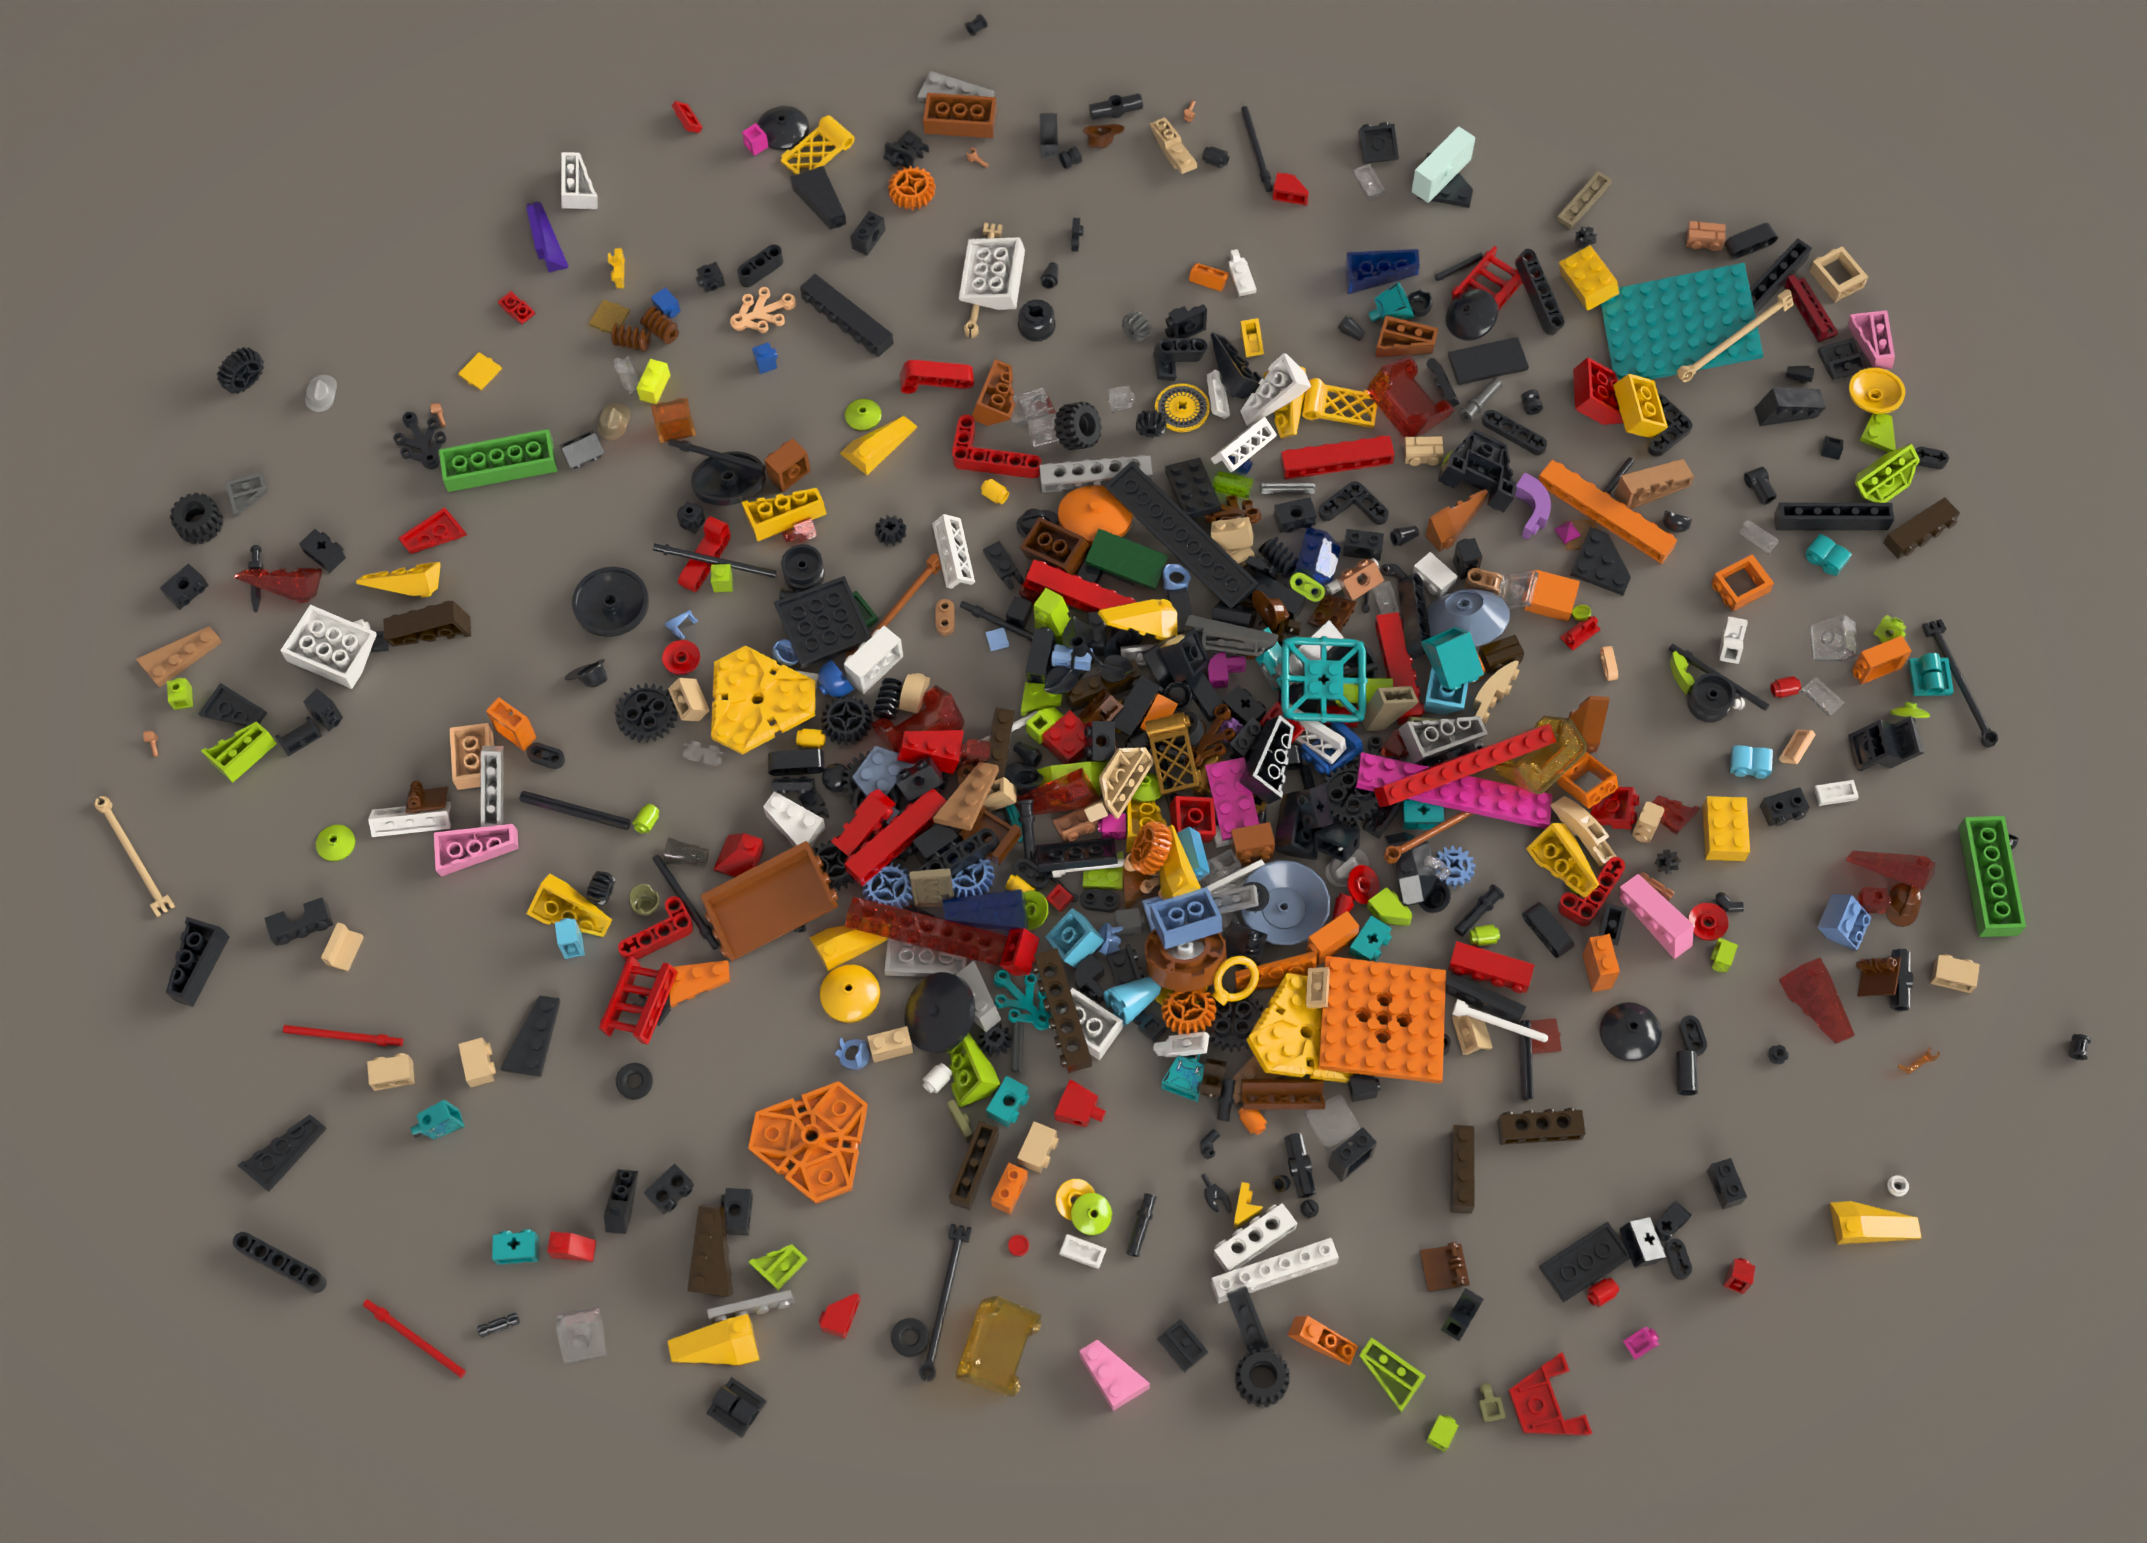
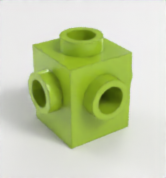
(1887, 624)

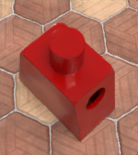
(1078, 1106)

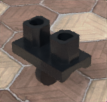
(899, 155)

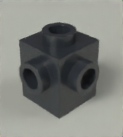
(710, 277)
(691, 517)

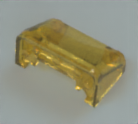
(1544, 766)
(997, 1345)

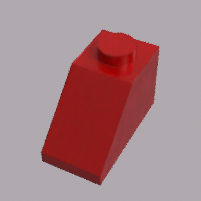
(1290, 189)
(571, 1247)
(1740, 1275)
(839, 1316)

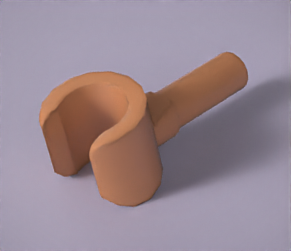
(1189, 115)
(973, 157)
(437, 409)
(150, 736)

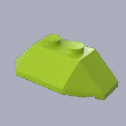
(1888, 475)
(1092, 769)

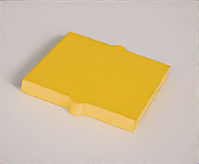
(480, 371)

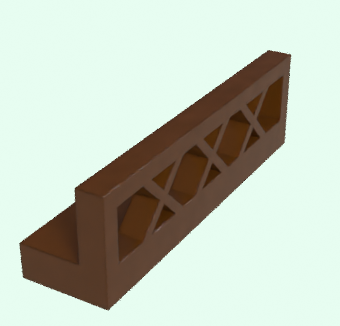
(1282, 1092)

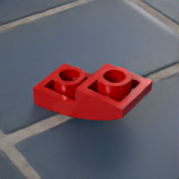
(516, 308)

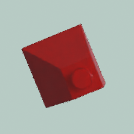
(739, 854)

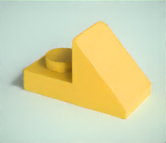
(1251, 337)
(1244, 1211)

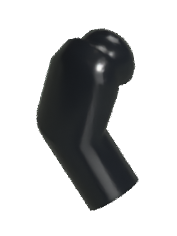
(1393, 570)
(1727, 905)
(1206, 1144)

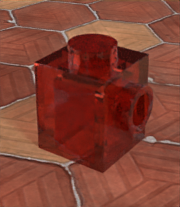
(1394, 746)
(1874, 900)

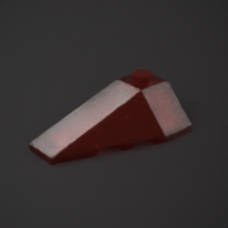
(293, 585)
(1062, 794)

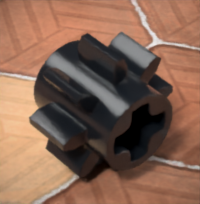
(1586, 237)
(1667, 861)

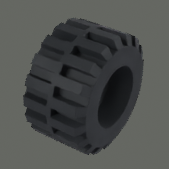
(1077, 426)
(191, 507)
(1258, 1395)

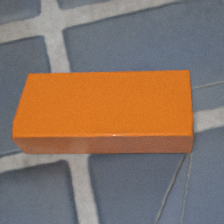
(1208, 276)
(1160, 708)

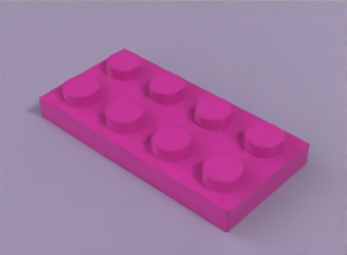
(1232, 800)

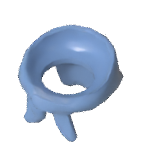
(1168, 584)
(675, 622)
(1111, 939)
(861, 1057)

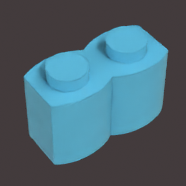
(1751, 761)

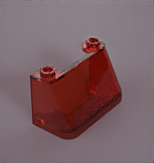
(1405, 401)
(939, 715)

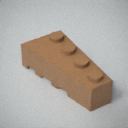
(1653, 483)

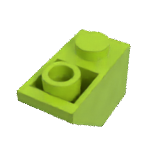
(1042, 722)
(1388, 909)

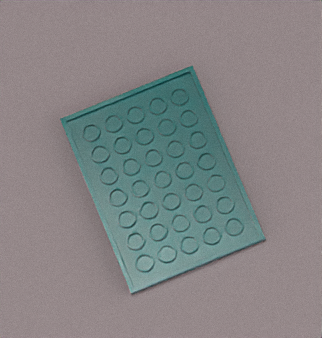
(1680, 320)

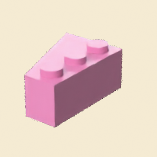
(1112, 1375)

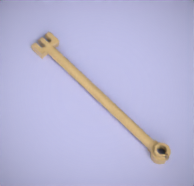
(991, 233)
(1784, 302)
(160, 901)

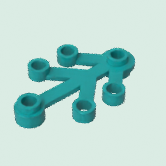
(1023, 1001)

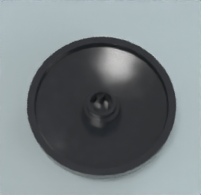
(726, 483)
(610, 601)
(939, 1012)

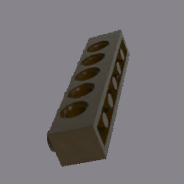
(1051, 961)

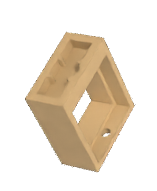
(1834, 290)

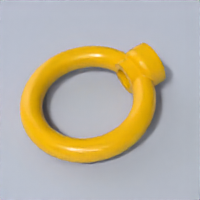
(1221, 994)

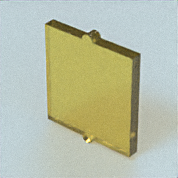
(607, 315)

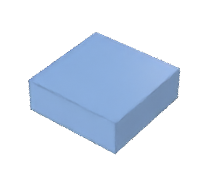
(997, 639)

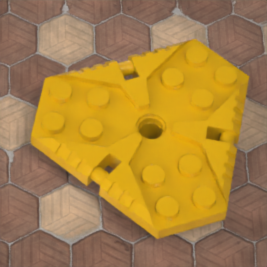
(746, 679)
(1293, 1038)

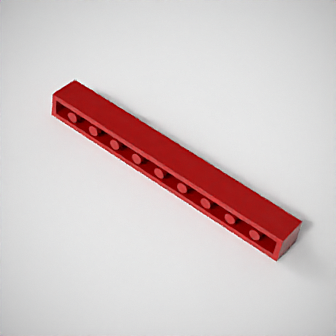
(1464, 765)

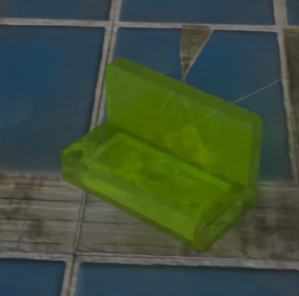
(1233, 484)

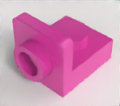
(1642, 1342)

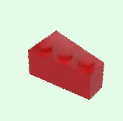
(865, 822)

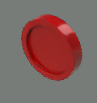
(1018, 1245)

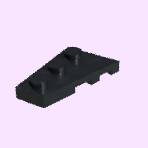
(231, 707)

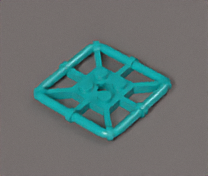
(1313, 687)

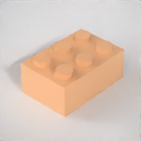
(466, 753)

